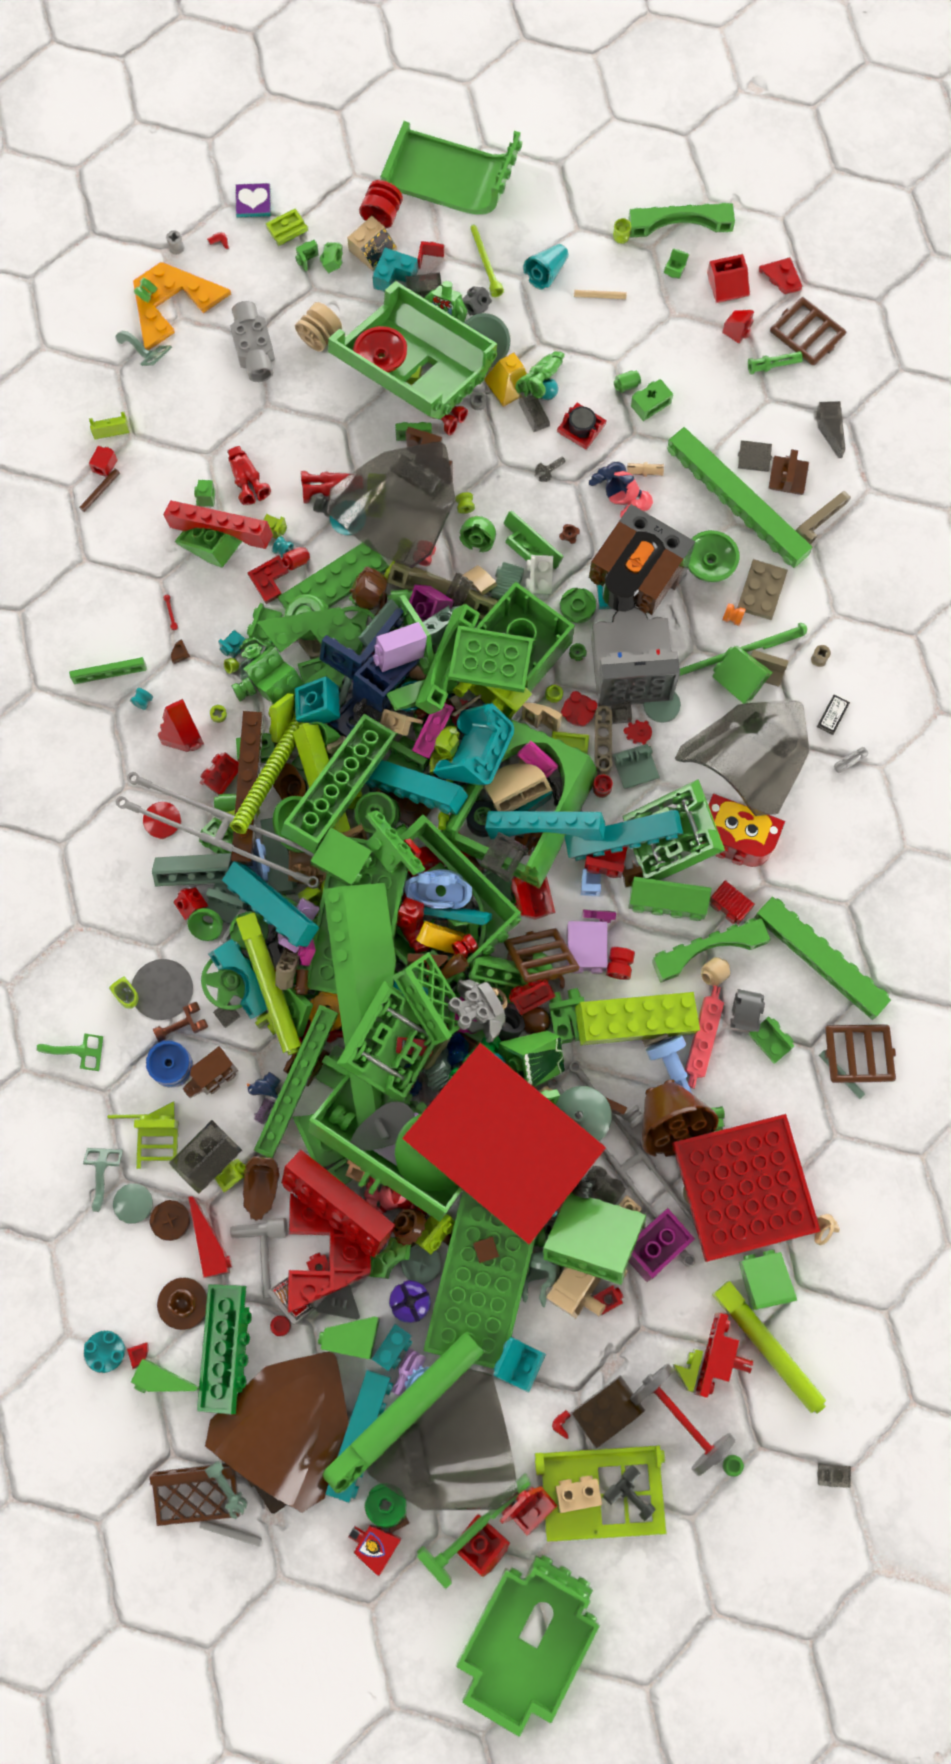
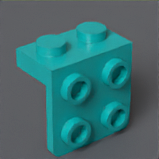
(519, 1364)

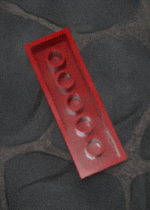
(337, 1203)

